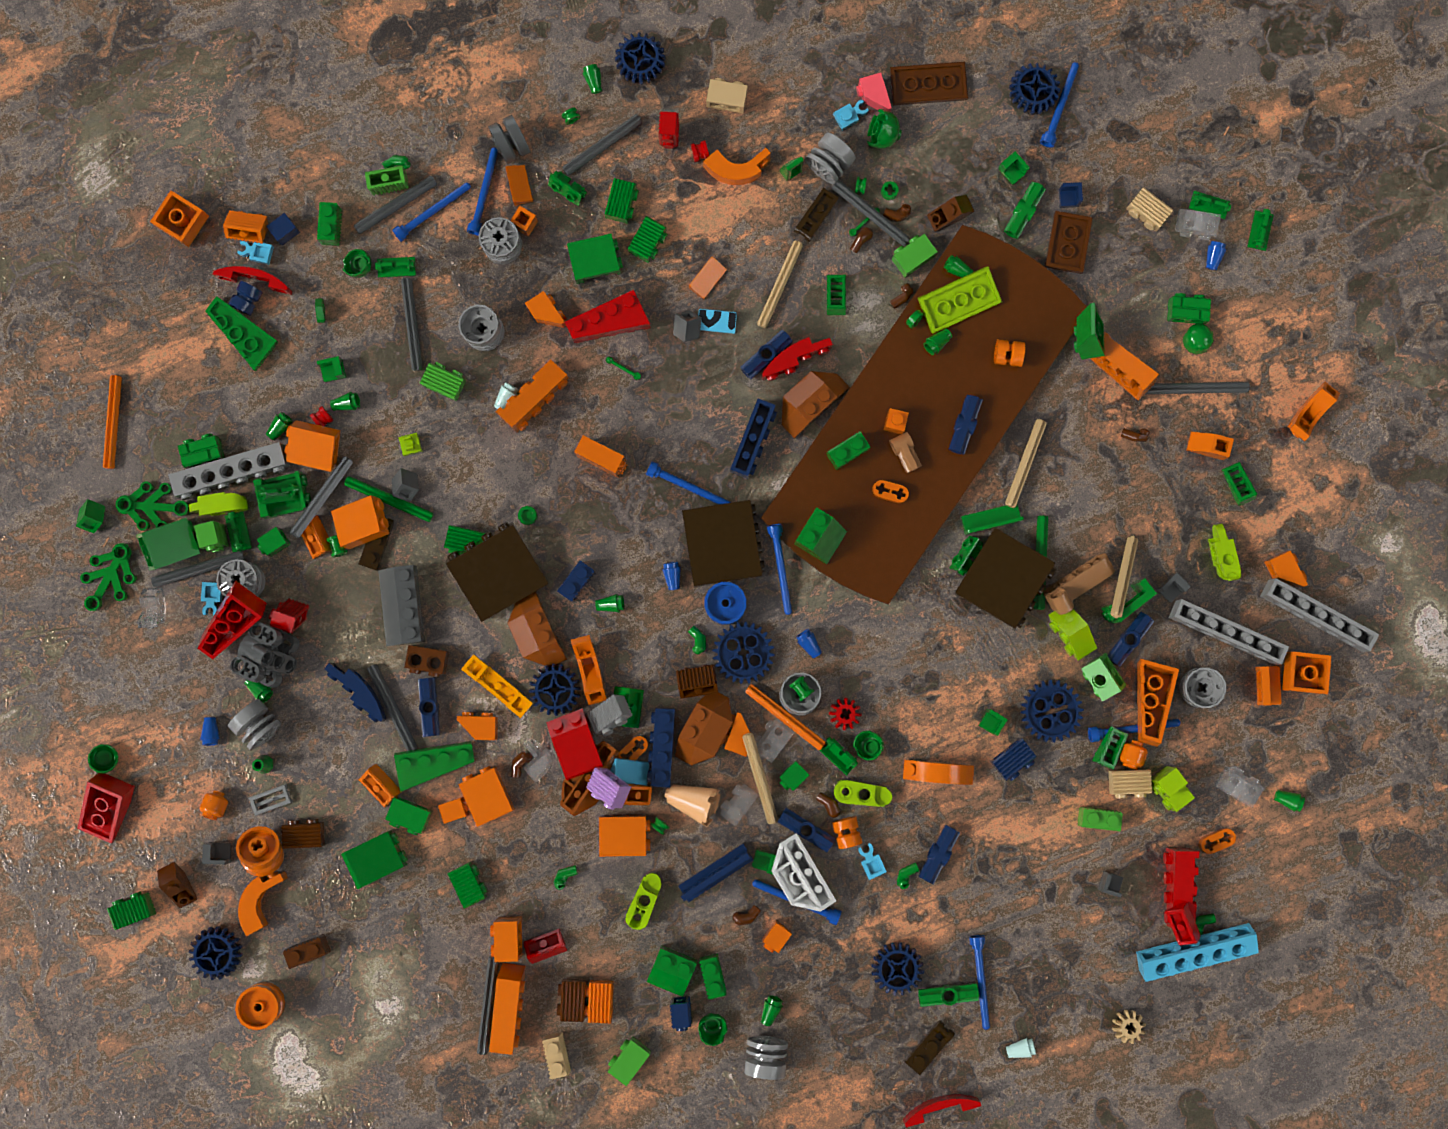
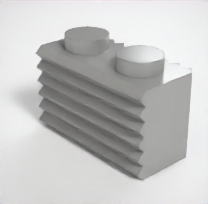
(609, 715)

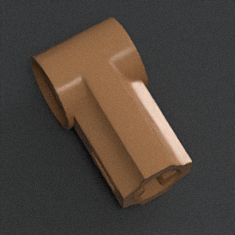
(904, 448)

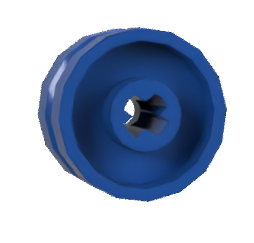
(719, 593)

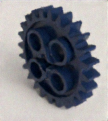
(725, 655)
(1046, 694)

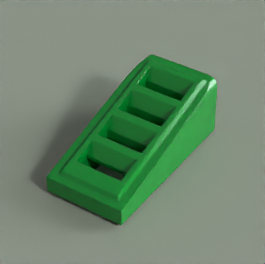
(792, 168)
(836, 307)
(1233, 486)
(1116, 751)

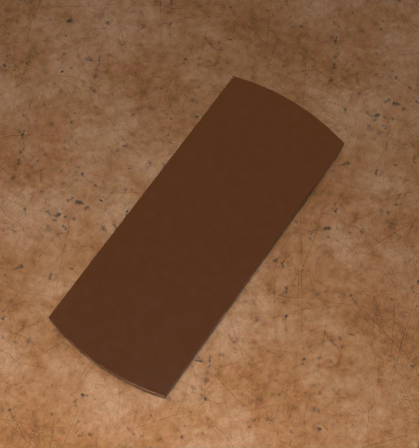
(888, 536)

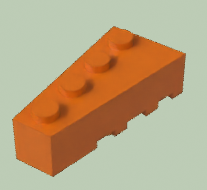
(1126, 368)
(533, 396)
(1154, 699)
(506, 1009)

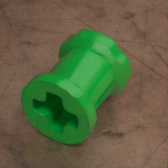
(337, 551)
(801, 688)

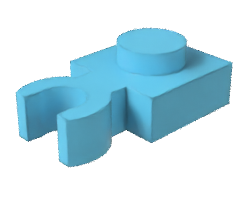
(848, 116)
(258, 252)
(210, 595)
(872, 864)

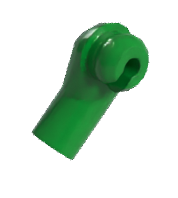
(397, 160)
(700, 640)
(904, 875)
(562, 876)
(1203, 920)

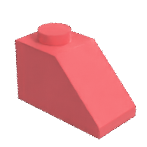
(874, 92)

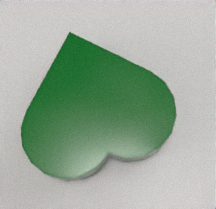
(320, 310)

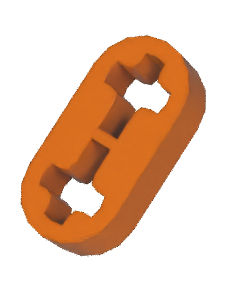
(891, 487)
(629, 747)
(1215, 836)

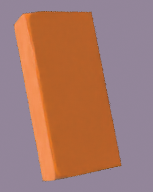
(519, 184)
(707, 277)
(316, 538)
(379, 785)

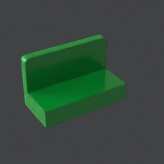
(634, 699)

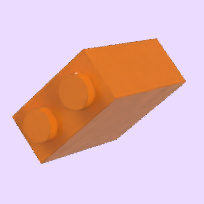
(312, 445)
(601, 456)
(360, 522)
(486, 795)
(624, 835)

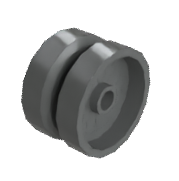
(509, 139)

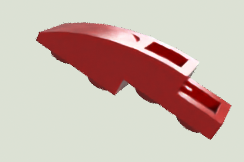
(788, 359)

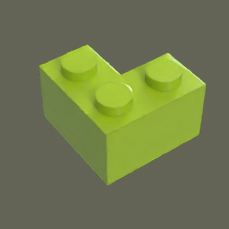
(1074, 633)
(1172, 788)

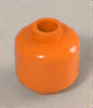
(1133, 755)
(213, 805)

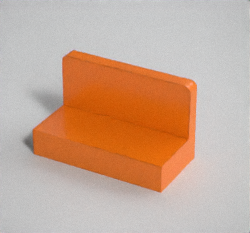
(1268, 685)

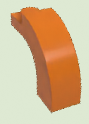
(734, 173)
(1312, 411)
(589, 669)
(938, 772)
(249, 908)

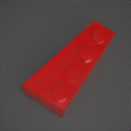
(611, 318)
(233, 618)
(1180, 878)

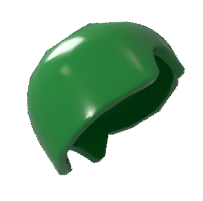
(357, 263)
(1198, 338)
(868, 745)
(103, 758)
(712, 1029)

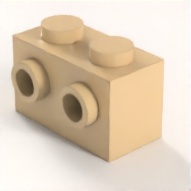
(726, 95)

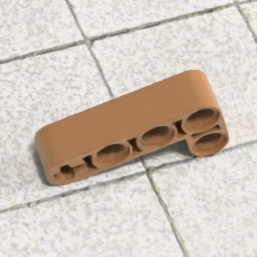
(1078, 582)

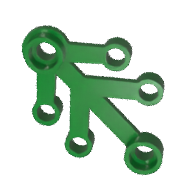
(149, 505)
(109, 575)

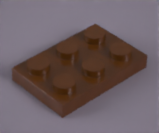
(1068, 242)

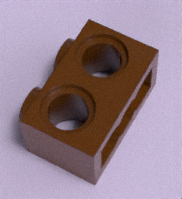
(427, 656)

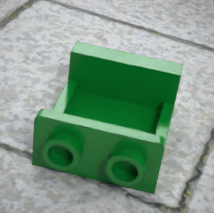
(594, 257)
(283, 508)
(1144, 593)

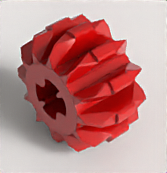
(851, 716)

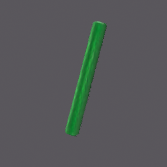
(389, 499)
(1041, 547)

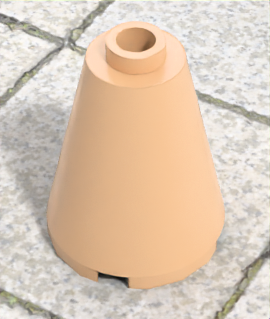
(694, 801)

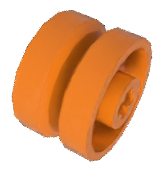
(260, 851)
(249, 1010)

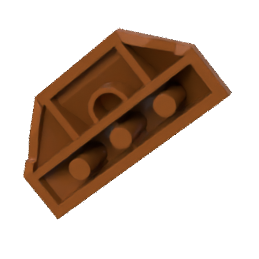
(810, 399)
(534, 632)
(705, 729)
(575, 795)

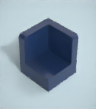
(1070, 195)
(283, 229)

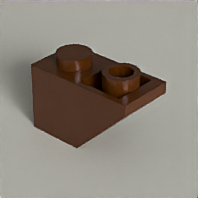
(950, 212)
(176, 885)

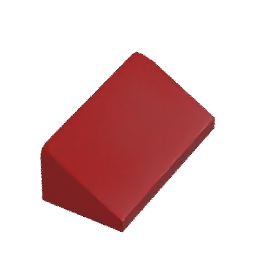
(1183, 924)
(545, 946)

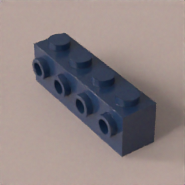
(752, 439)
(662, 752)

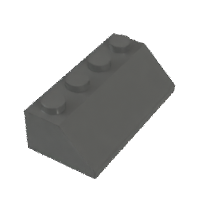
(401, 605)

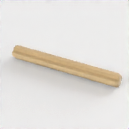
(780, 284)
(1025, 463)
(1124, 577)
(760, 778)

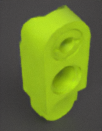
(219, 504)
(1224, 554)
(877, 796)
(649, 886)

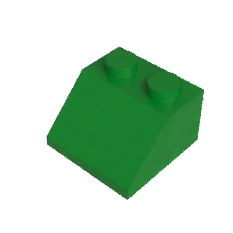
(1089, 333)
(672, 971)

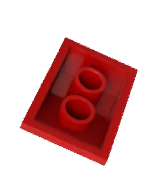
(574, 744)
(104, 806)

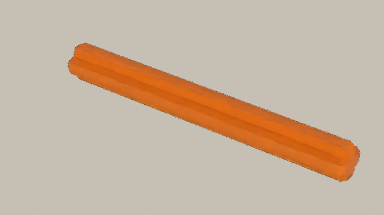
(112, 422)
(785, 717)

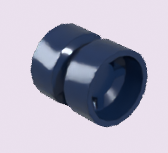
(245, 298)

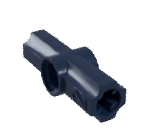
(757, 362)
(965, 424)
(1138, 629)
(430, 720)
(817, 836)
(939, 854)

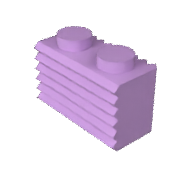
(608, 788)

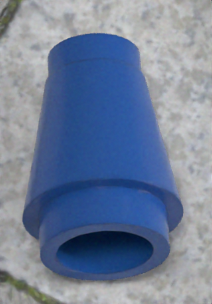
(1215, 254)
(672, 575)
(809, 643)
(209, 732)

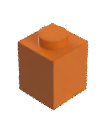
(524, 221)
(896, 421)
(453, 810)
(776, 937)

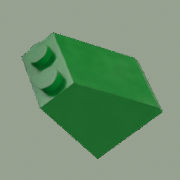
(821, 536)
(168, 544)
(375, 859)

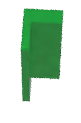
(990, 519)

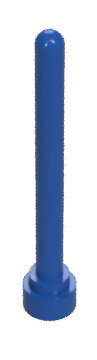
(1049, 138)
(475, 224)
(402, 231)
(655, 471)
(775, 533)
(1096, 733)
(831, 915)
(977, 943)

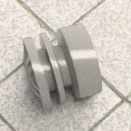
(830, 158)
(509, 246)
(474, 320)
(250, 576)
(1213, 689)
(795, 706)
(257, 728)
(766, 1055)

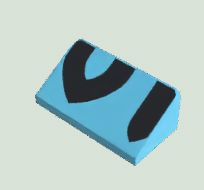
(718, 321)

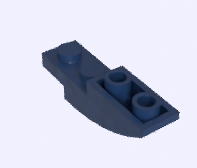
(363, 697)

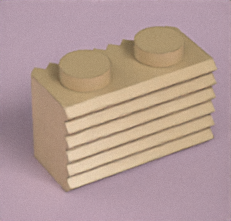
(1149, 209)
(1130, 782)
(556, 1055)

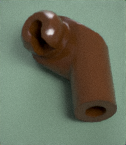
(899, 214)
(863, 236)
(902, 298)
(1134, 436)
(518, 762)
(830, 804)
(747, 918)

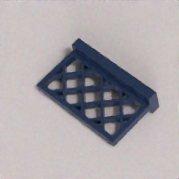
(715, 873)

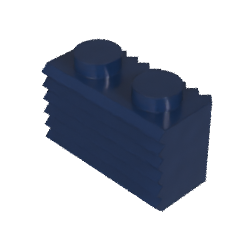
(576, 581)
(1014, 759)
(681, 1013)

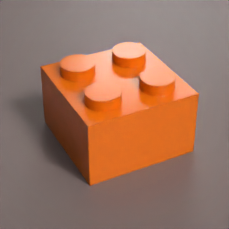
(179, 218)
(1306, 673)
(507, 939)

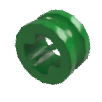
(571, 116)
(860, 185)
(885, 194)
(659, 825)

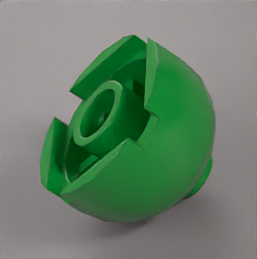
(884, 130)

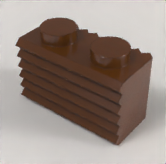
(697, 681)
(303, 834)
(306, 951)
(572, 1000)

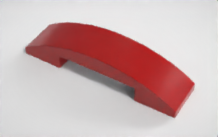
(231, 274)
(915, 1116)

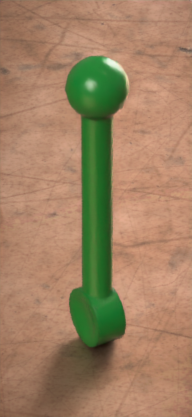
(852, 232)
(636, 376)

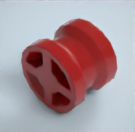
(699, 151)
(321, 417)

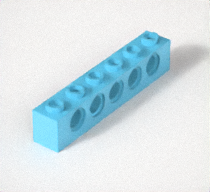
(1210, 950)

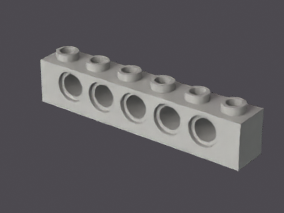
(181, 480)
(1319, 615)
(1228, 632)

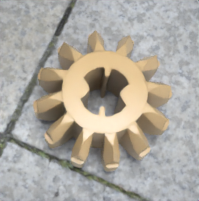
(1130, 1034)

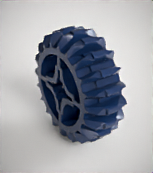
(654, 64)
(1018, 88)
(555, 680)
(216, 960)
(903, 962)

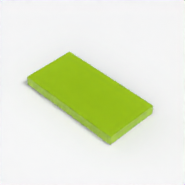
(959, 299)

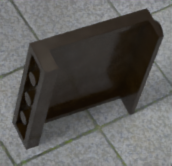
(723, 543)
(496, 571)
(1006, 579)

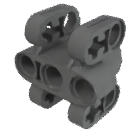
(266, 655)

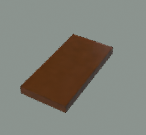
(928, 83)

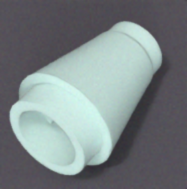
(504, 394)
(1021, 1049)

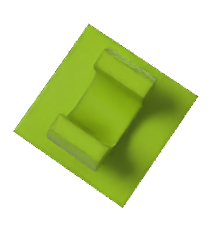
(410, 444)

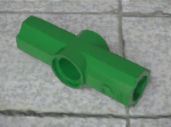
(1024, 210)
(935, 995)

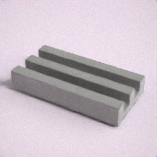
(286, 794)

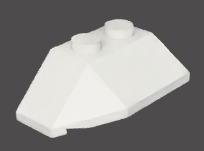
(800, 876)

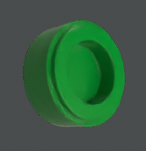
(914, 319)
(527, 515)

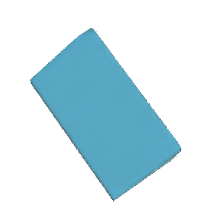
(631, 771)

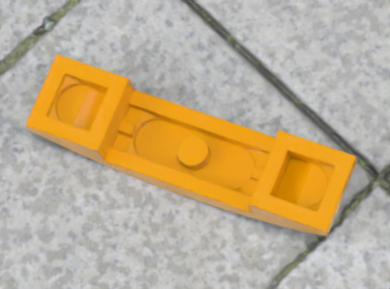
(497, 685)

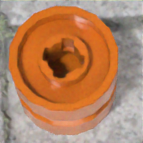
(1015, 356)
(849, 839)

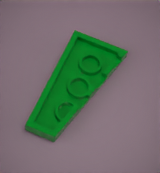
(246, 337)
(428, 763)

